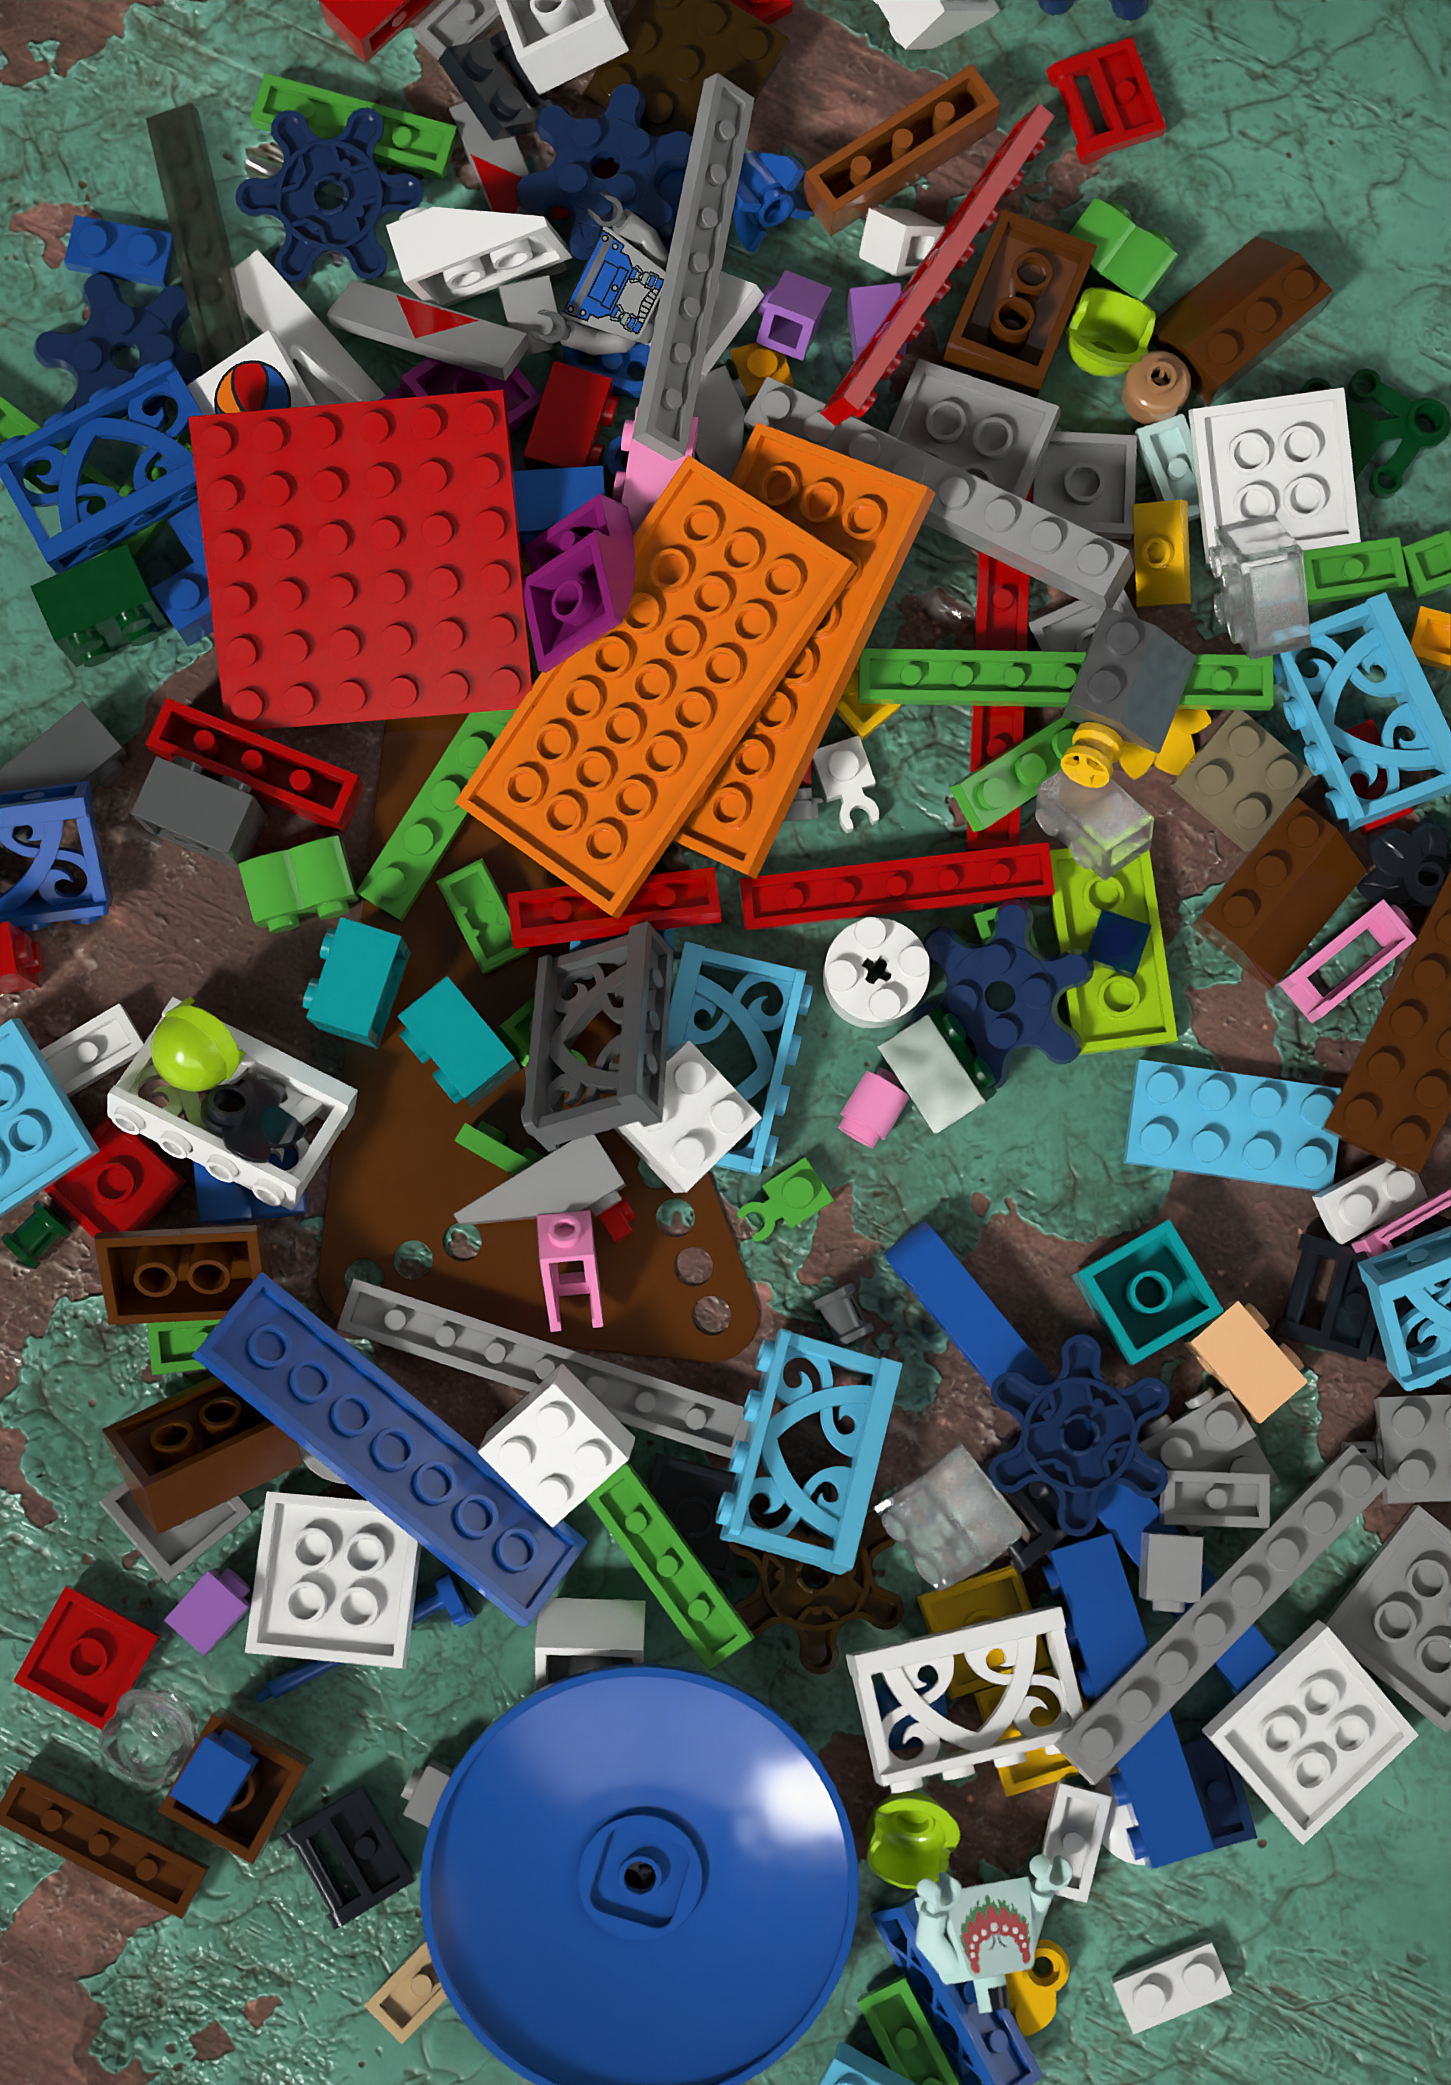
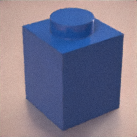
(215, 1774)

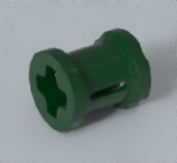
(36, 1235)

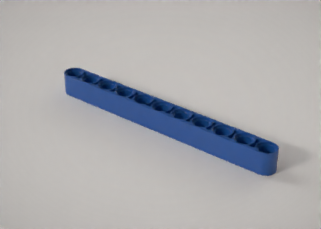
(996, 1348)

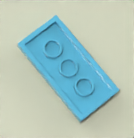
(1231, 1126)

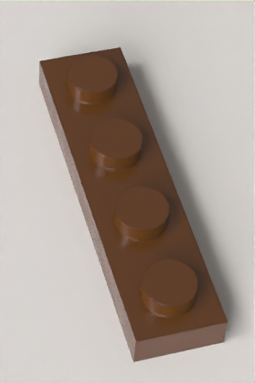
(101, 1843)

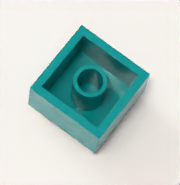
(356, 982)
(459, 1042)
(1147, 1293)

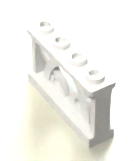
(306, 1096)
(900, 1667)

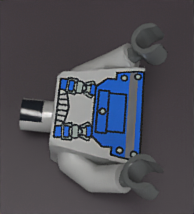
(617, 289)

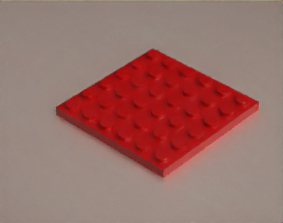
(363, 560)

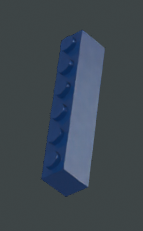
(1109, 1639)

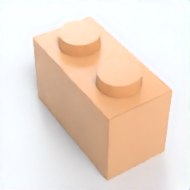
(1247, 1360)

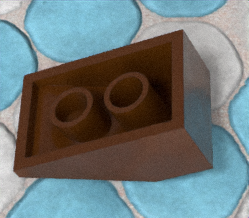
(1018, 304)

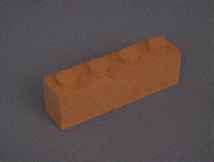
(901, 150)

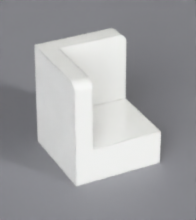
(897, 239)

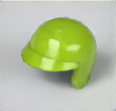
(1108, 331)
(194, 1049)
(910, 1839)

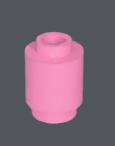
(873, 1107)

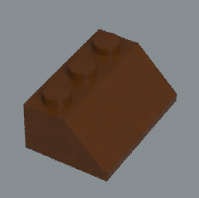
(1240, 315)
(1281, 894)
(178, 1272)
(197, 1452)

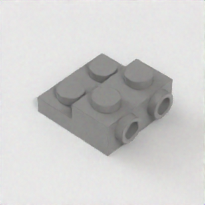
(1206, 1439)

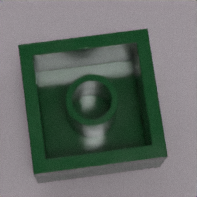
(100, 607)

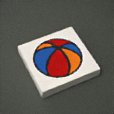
(252, 380)

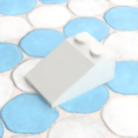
(464, 252)

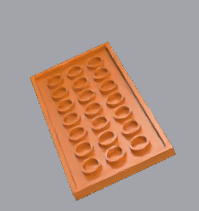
(871, 522)
(658, 703)

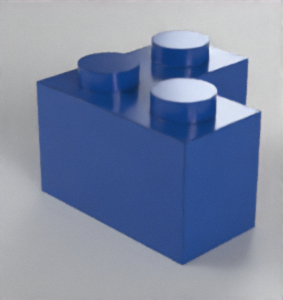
(186, 593)

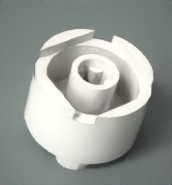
(868, 944)

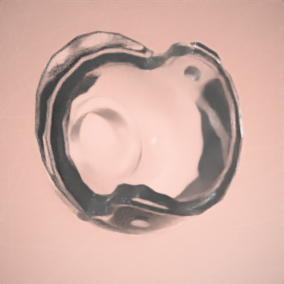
(150, 1735)

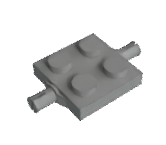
(1411, 1448)

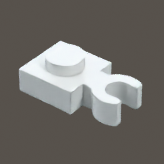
(844, 776)

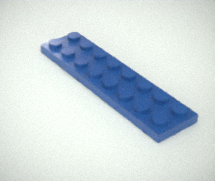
(389, 1448)

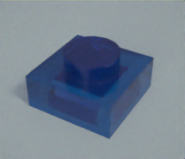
(1118, 942)

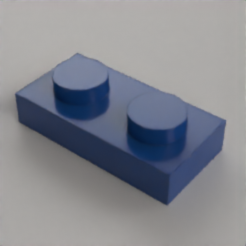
(120, 251)

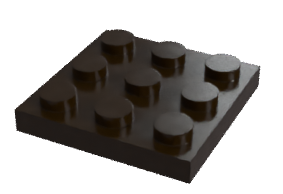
(680, 46)

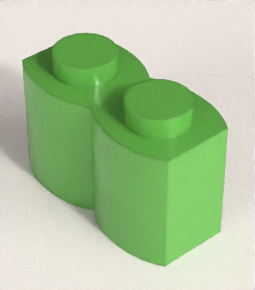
(1125, 255)
(298, 884)

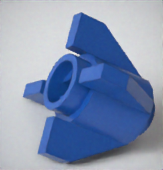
(766, 196)

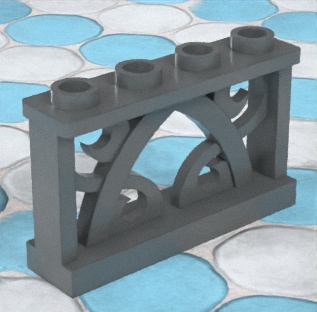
(643, 980)

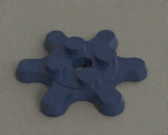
(585, 144)
(307, 168)
(117, 326)
(1035, 980)
(1115, 1423)

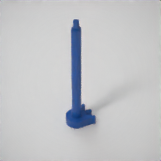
(448, 1596)

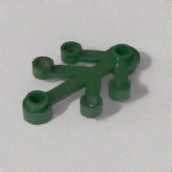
(1368, 433)

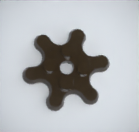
(821, 1610)

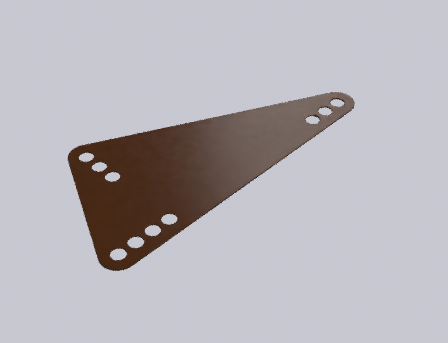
(406, 1177)

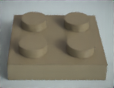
(1241, 779)

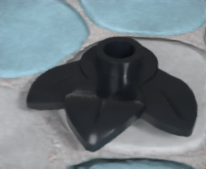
(1401, 862)
(251, 1118)

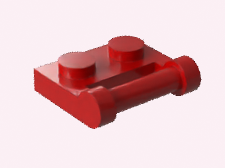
(1121, 94)

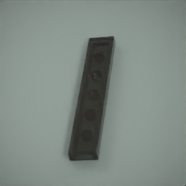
(198, 234)

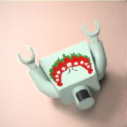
(986, 1927)

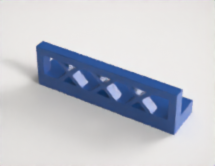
(984, 2041)

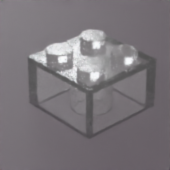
(1261, 586)
(950, 1519)

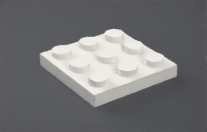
(1279, 460)
(332, 1582)
(1310, 1732)

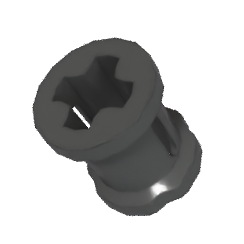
(842, 1315)

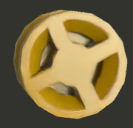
(1092, 754)

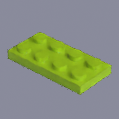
(1113, 1008)

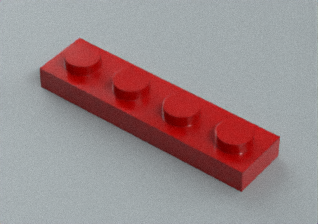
(568, 916)

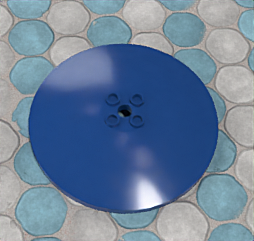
(658, 1983)

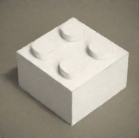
(561, 37)
(699, 1123)
(557, 1445)

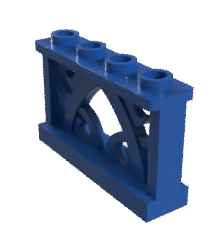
(87, 534)
(46, 813)

